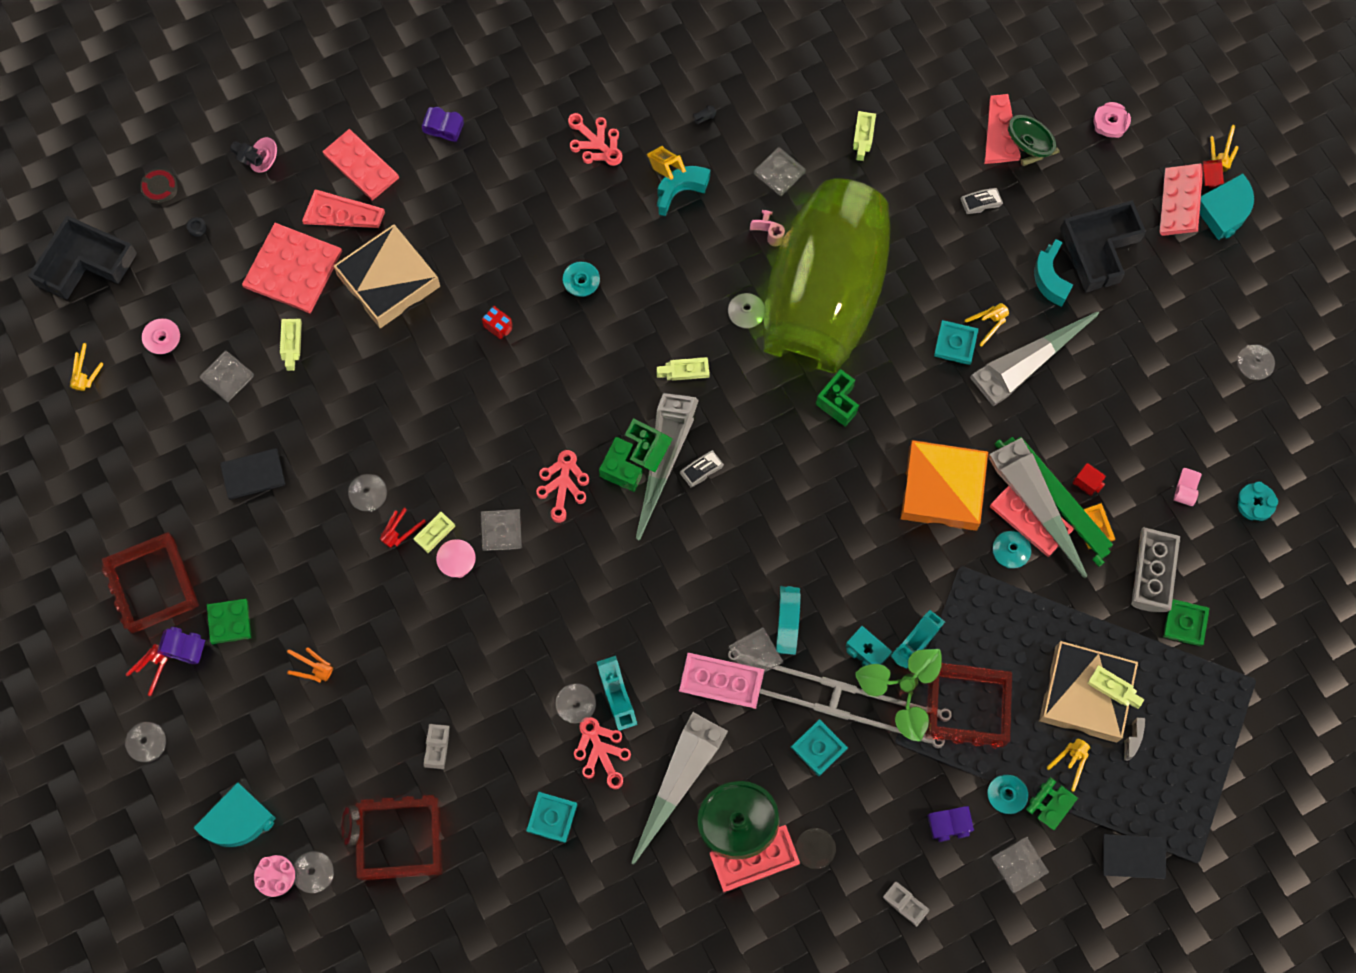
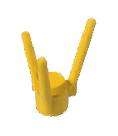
(1226, 161)
(996, 313)
(79, 380)
(1078, 751)

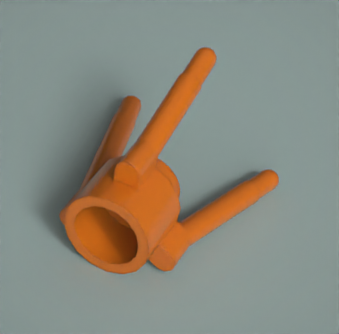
(321, 670)

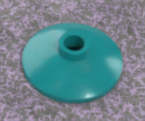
(581, 271)
(1008, 557)
(1004, 802)

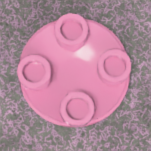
(455, 558)
(274, 875)

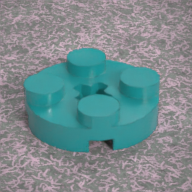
(1264, 494)

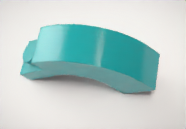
(694, 179)
(1047, 280)
(788, 620)
(918, 638)
(616, 693)

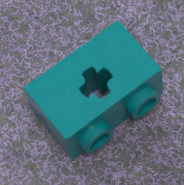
(862, 640)

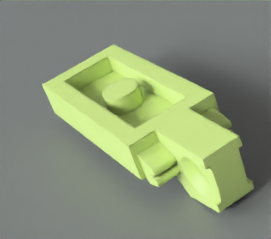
(863, 133)
(290, 341)
(684, 369)
(1115, 687)

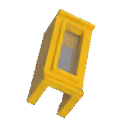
(662, 158)

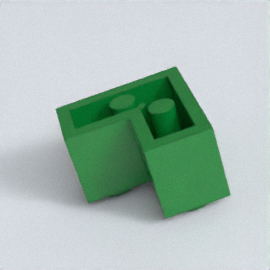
(835, 400)
(651, 444)
(617, 466)

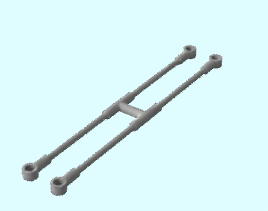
(832, 708)

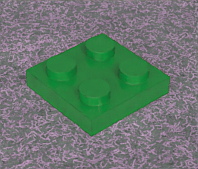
(229, 621)
(1186, 623)

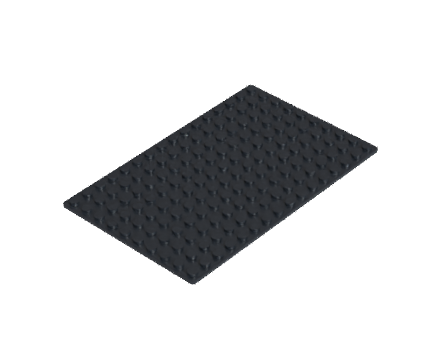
(1188, 710)

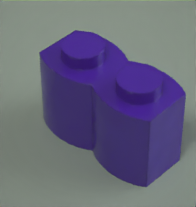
(442, 124)
(181, 646)
(950, 823)

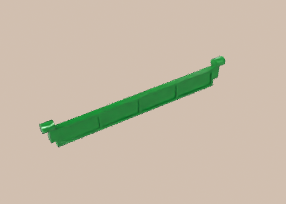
(1071, 510)

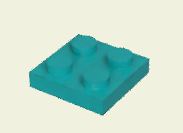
(956, 342)
(819, 747)
(552, 817)

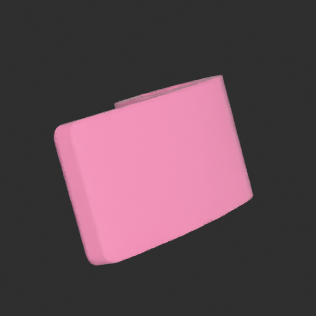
(772, 228)
(1187, 487)

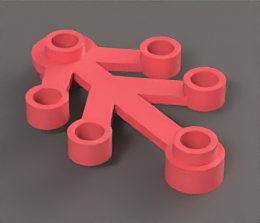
(595, 142)
(563, 483)
(600, 749)

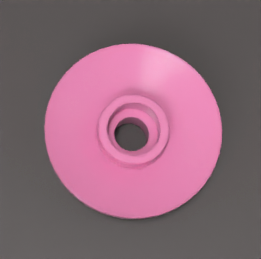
(267, 149)
(158, 329)

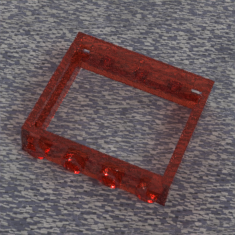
(164, 540)
(961, 736)
(402, 871)

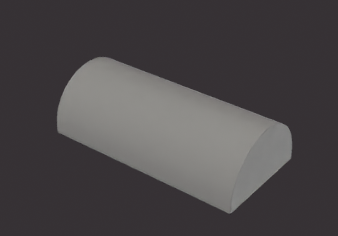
(1155, 570)

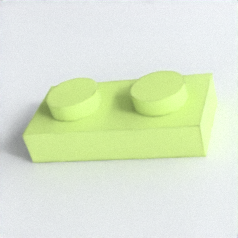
(434, 532)

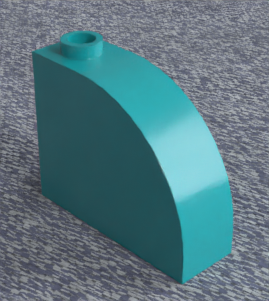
(1227, 206)
(235, 819)

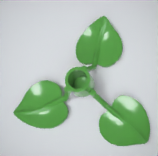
(925, 666)

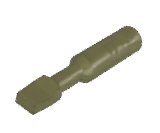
(1031, 159)

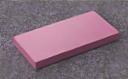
(721, 680)

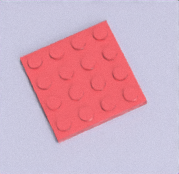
(292, 268)

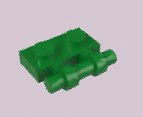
(1057, 806)

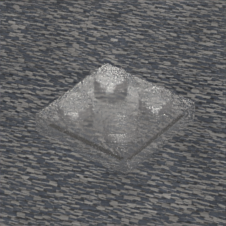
(779, 171)
(226, 376)
(501, 530)
(756, 651)
(1020, 865)

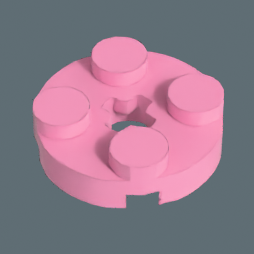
(1107, 128)

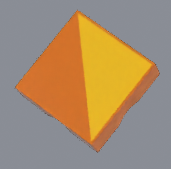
(944, 485)

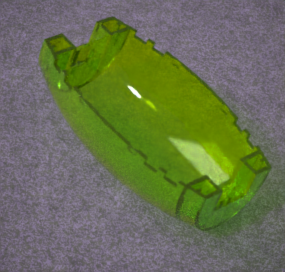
(828, 274)

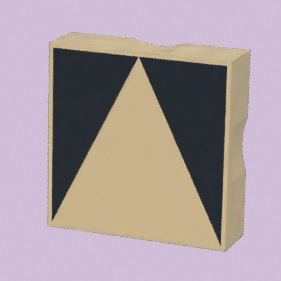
(387, 275)
(1077, 705)

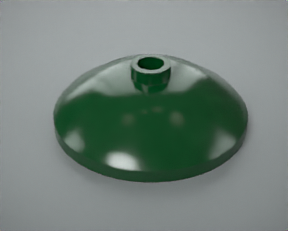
(1031, 136)

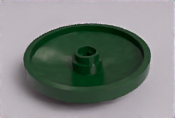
(738, 820)

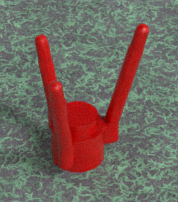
(389, 535)
(153, 657)

